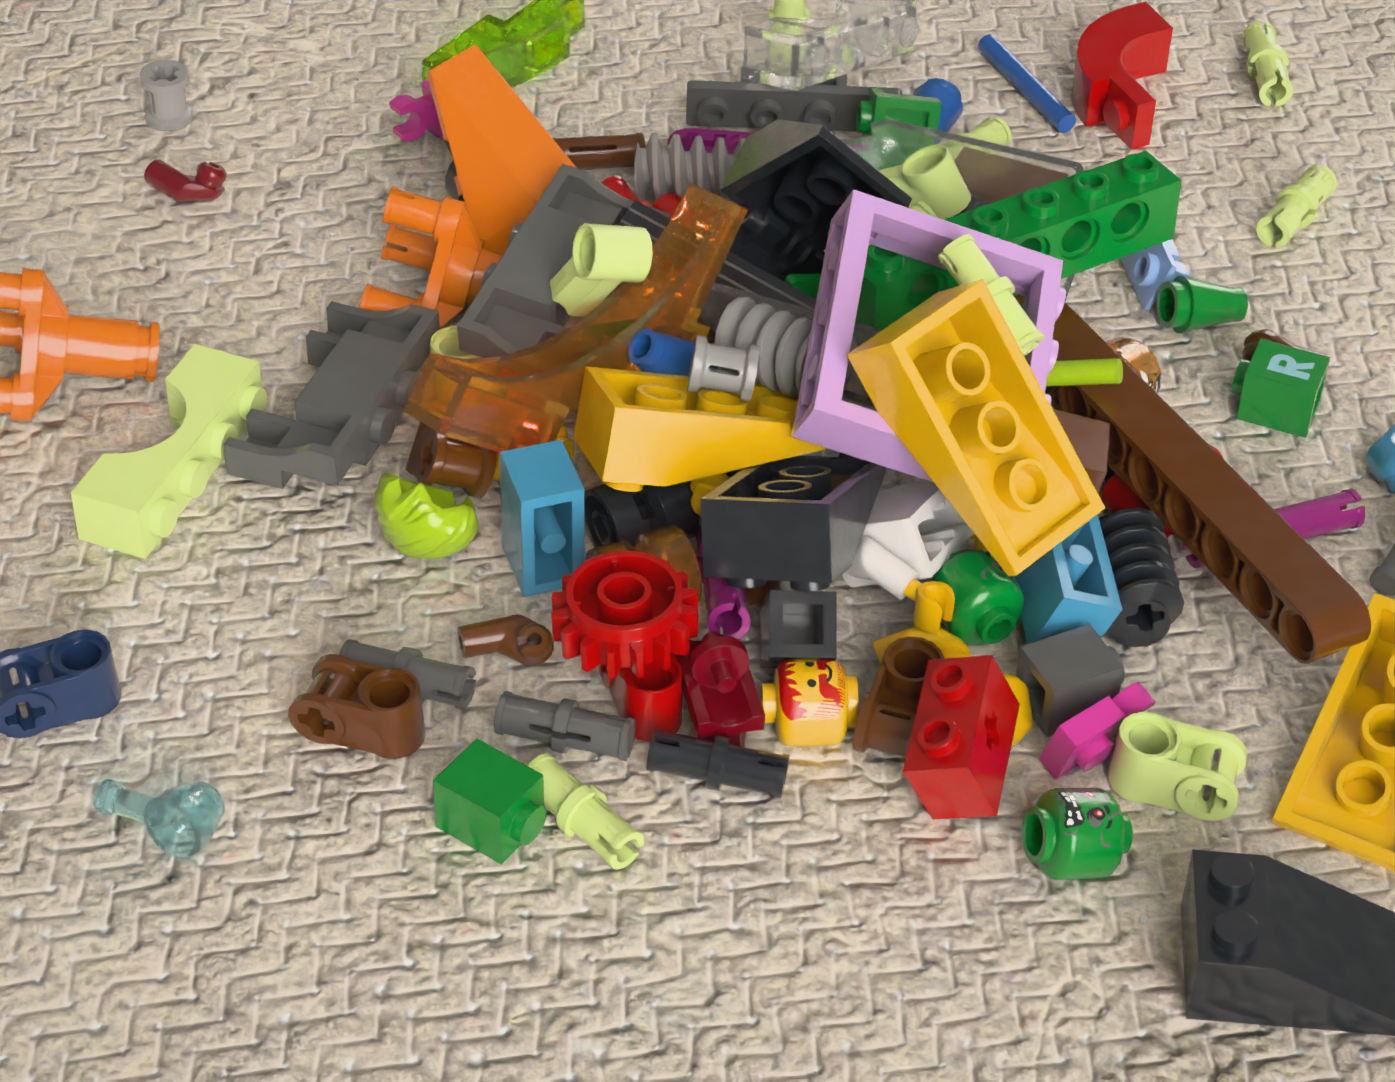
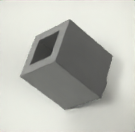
(1068, 675)

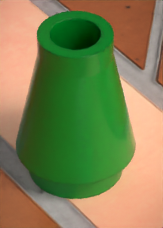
(1197, 304)

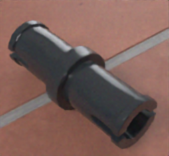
(717, 762)

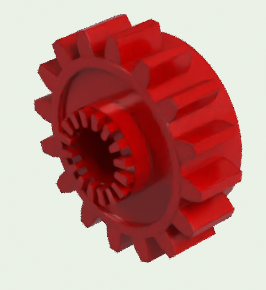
(625, 613)

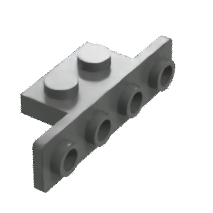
(759, 104)

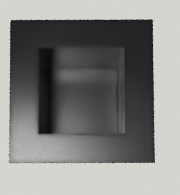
(798, 626)

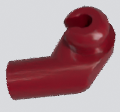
(186, 188)

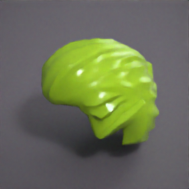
(423, 518)

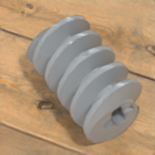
(678, 168)
(781, 342)

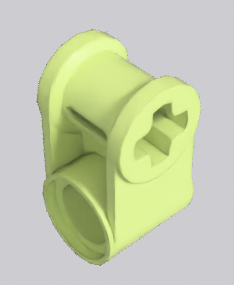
(1172, 762)

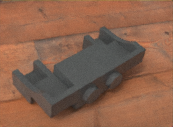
(515, 294)
(348, 405)

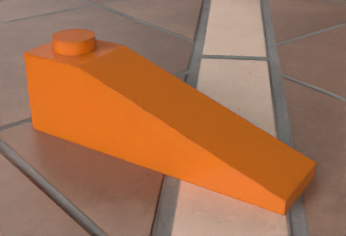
(496, 145)

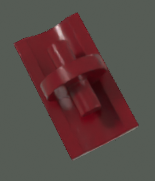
(720, 689)

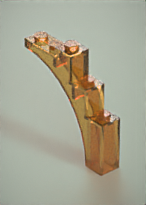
(529, 392)

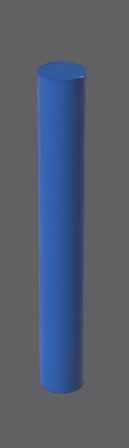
(1027, 83)

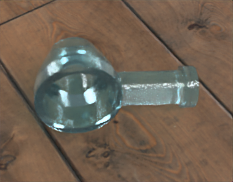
(176, 819)

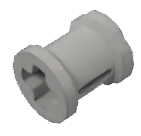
(166, 95)
(737, 382)

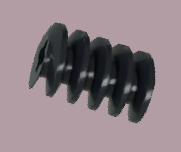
(1142, 576)

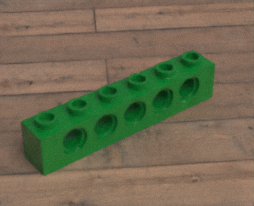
(1075, 219)

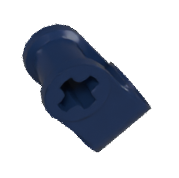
(59, 683)

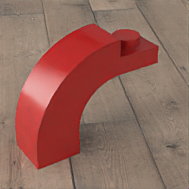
(1109, 59)

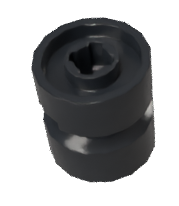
(624, 515)

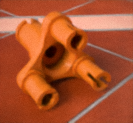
(452, 254)
(63, 344)

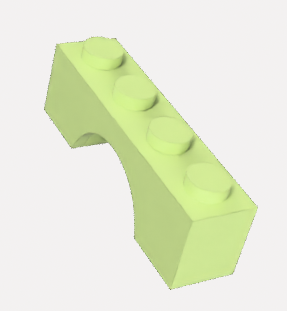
(139, 495)

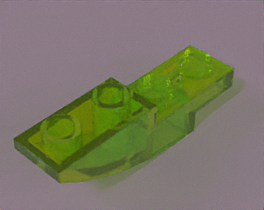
(522, 44)

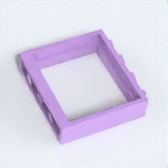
(866, 220)

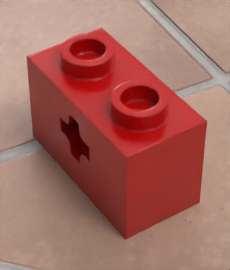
(962, 737)

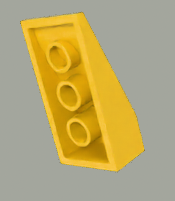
(979, 423)
(658, 434)
(1347, 769)

